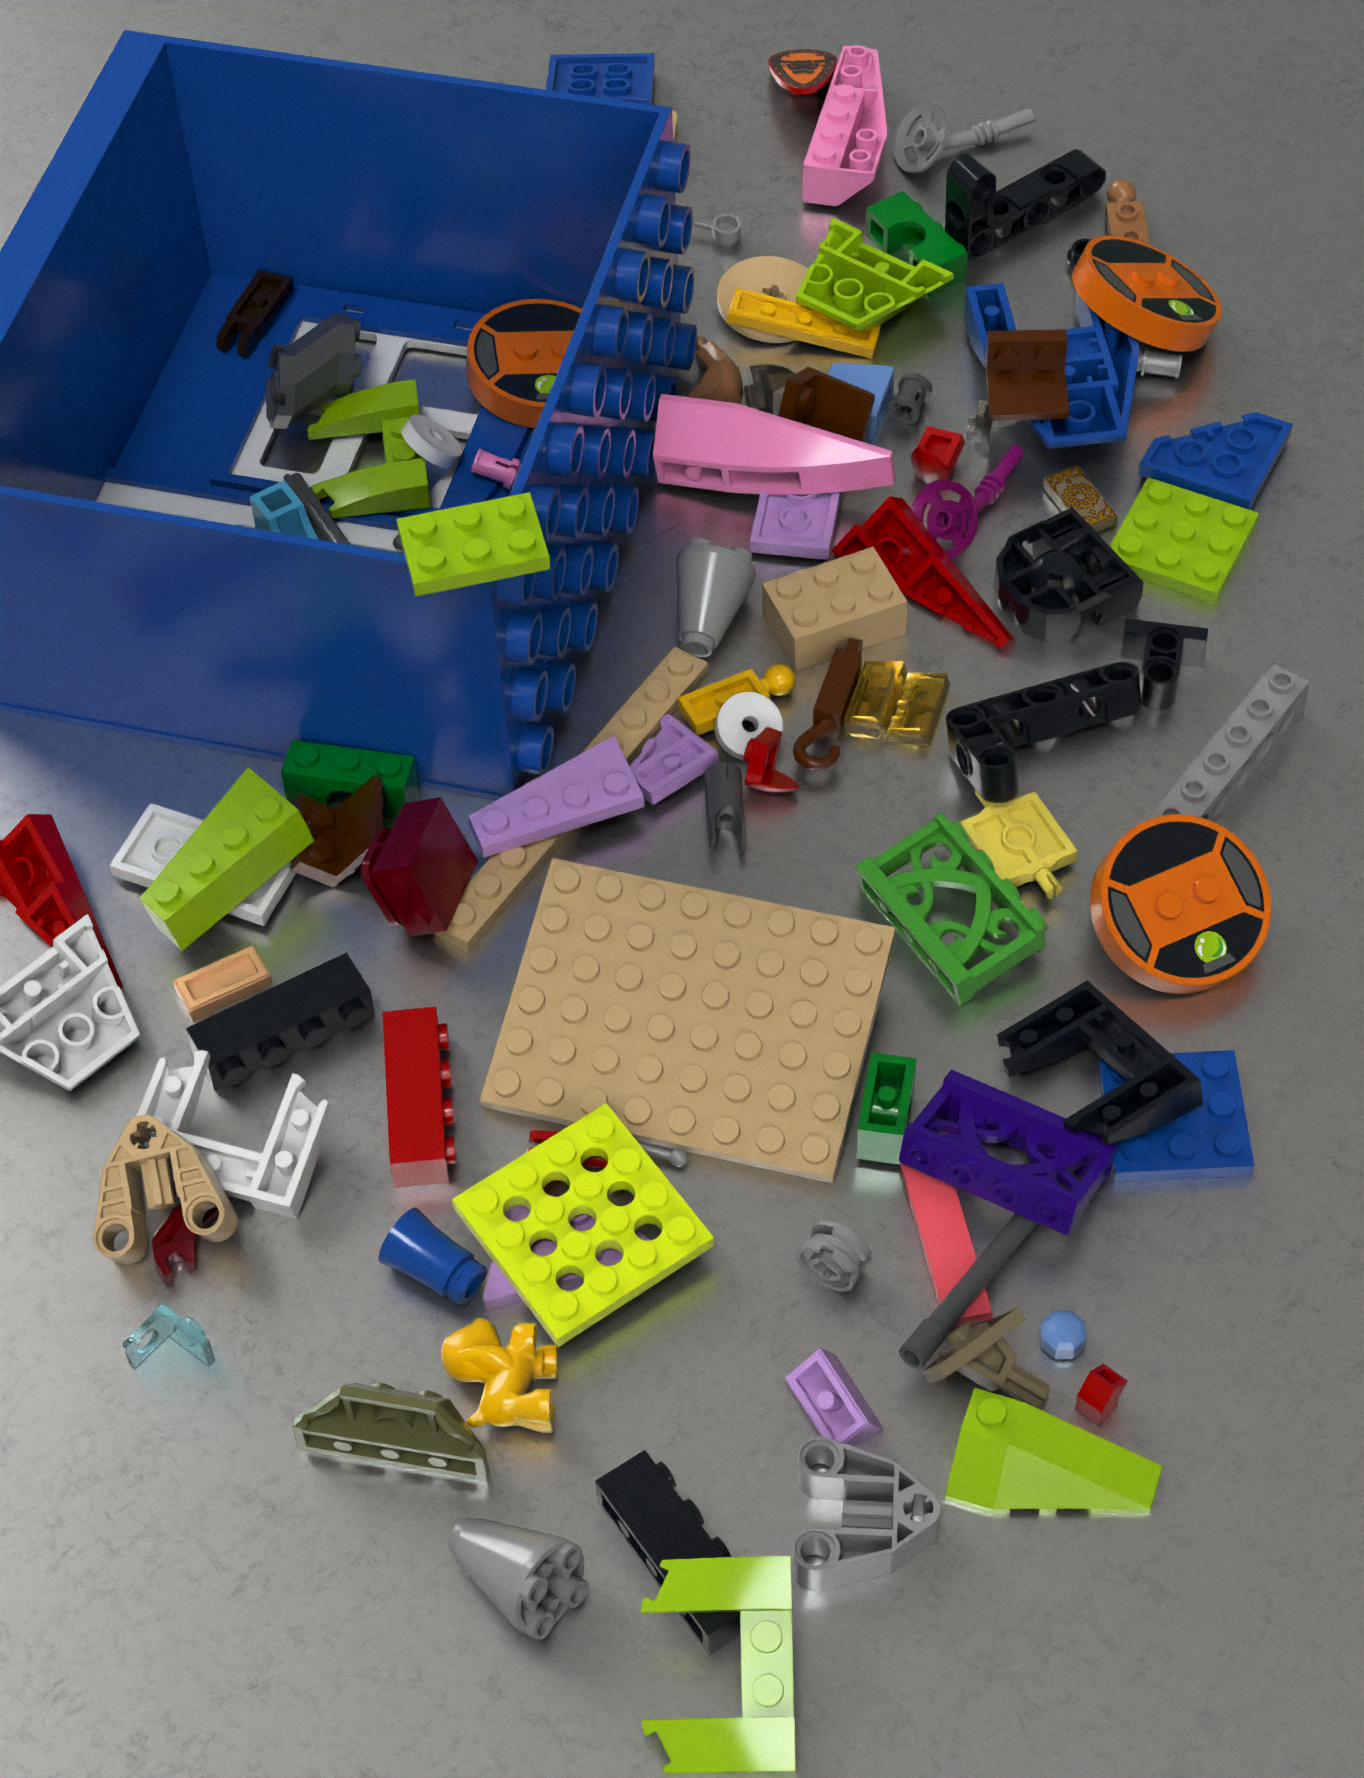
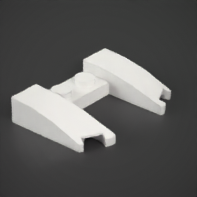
(270, 1179)

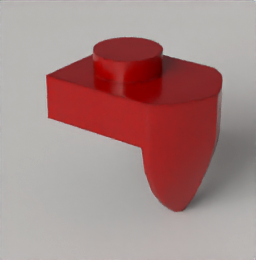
(936, 454)
(761, 759)

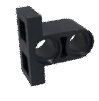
(1163, 651)

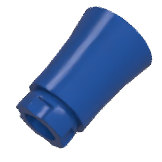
(432, 1258)

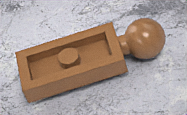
(1123, 214)

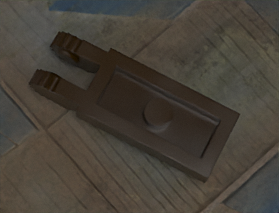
(254, 312)

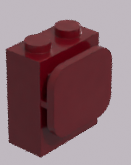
(419, 867)

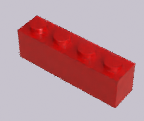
(415, 1097)

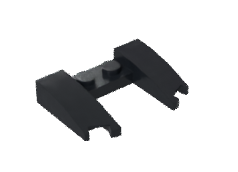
(1156, 1083)

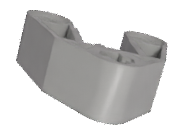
(875, 1516)

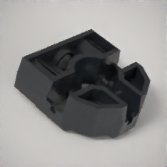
(1057, 551)

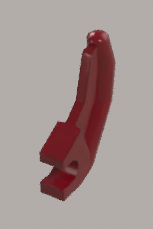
(176, 1243)

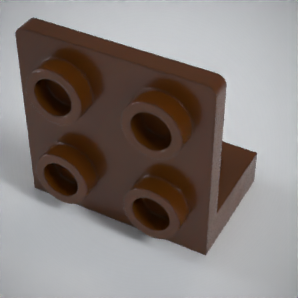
(1026, 375)
(827, 403)
(339, 833)

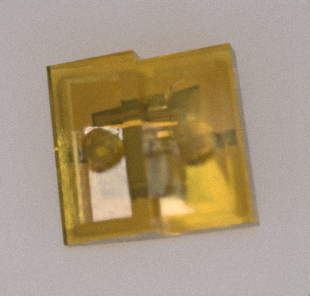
(896, 703)

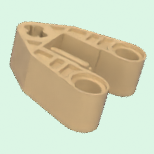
(121, 1193)

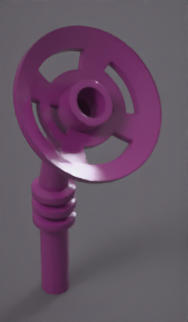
(951, 519)

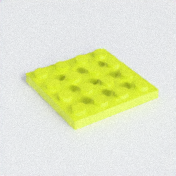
(604, 1287)

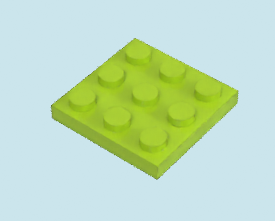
(1184, 539)

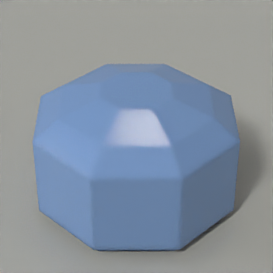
(1063, 1335)

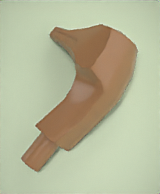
(722, 376)

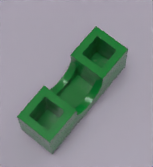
(904, 225)
(322, 769)

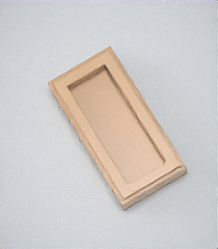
(222, 982)

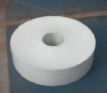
(431, 441)
(743, 707)

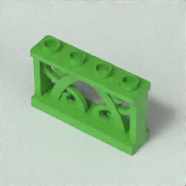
(950, 961)

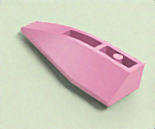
(848, 131)
(757, 452)

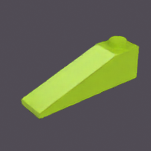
(1032, 1460)

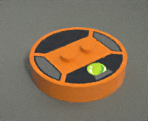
(1146, 293)
(518, 355)
(1180, 904)

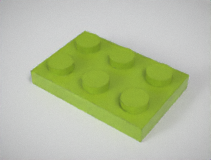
(473, 544)

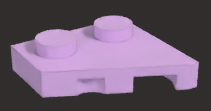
(671, 760)

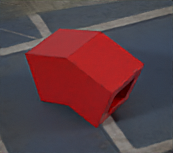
(1100, 1394)

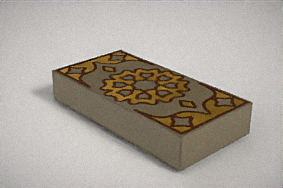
(1075, 490)

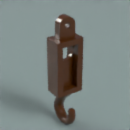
(831, 706)

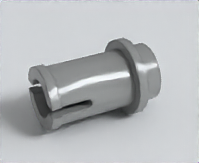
(1159, 363)

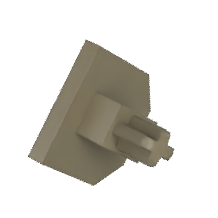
(988, 1359)

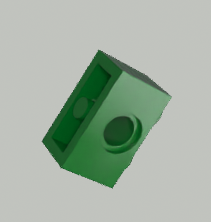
(885, 1107)

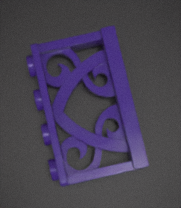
(994, 1117)

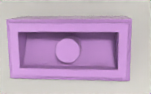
(833, 1399)

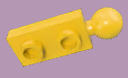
(703, 704)

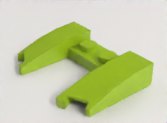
(381, 488)
(766, 1731)

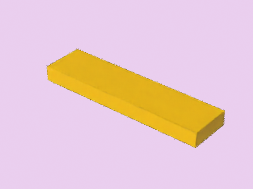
(799, 323)

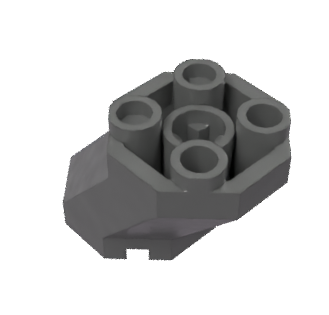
(312, 370)

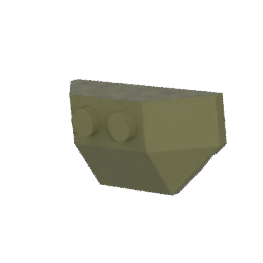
(392, 1429)

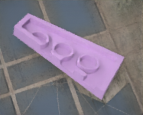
(565, 798)

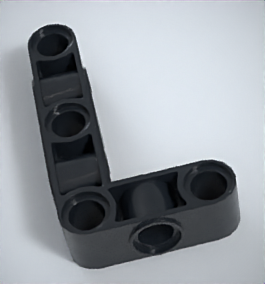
(989, 218)
(988, 730)

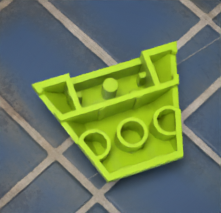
(863, 283)

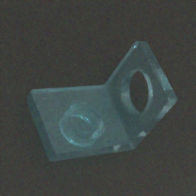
(166, 1325)

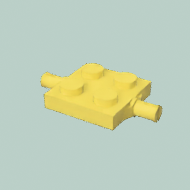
(1022, 841)

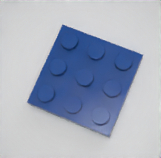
(604, 75)
(1199, 1144)

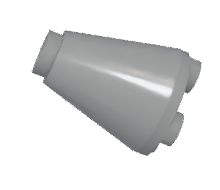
(709, 592)
(521, 1571)

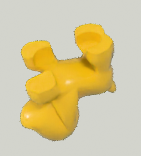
(507, 1372)

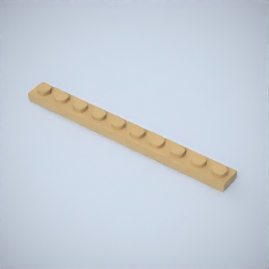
(511, 871)

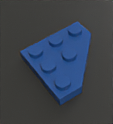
(1219, 459)

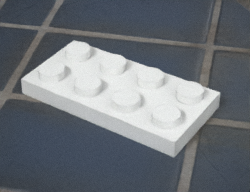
(158, 839)

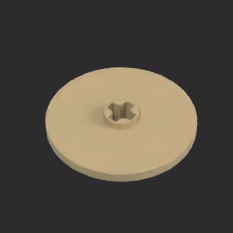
(763, 275)

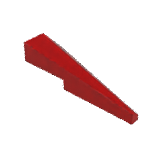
(923, 569)
(43, 882)

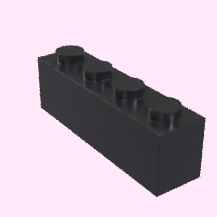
(282, 1021)
(661, 1527)

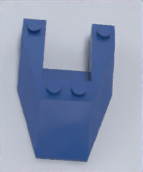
(1097, 369)

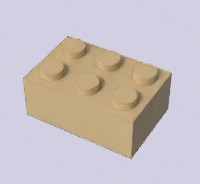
(834, 602)

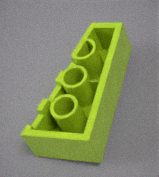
(226, 859)

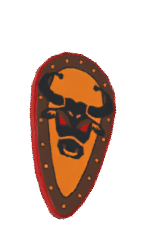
(802, 70)

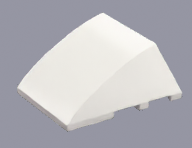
(66, 1010)

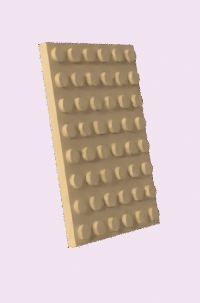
(692, 1018)

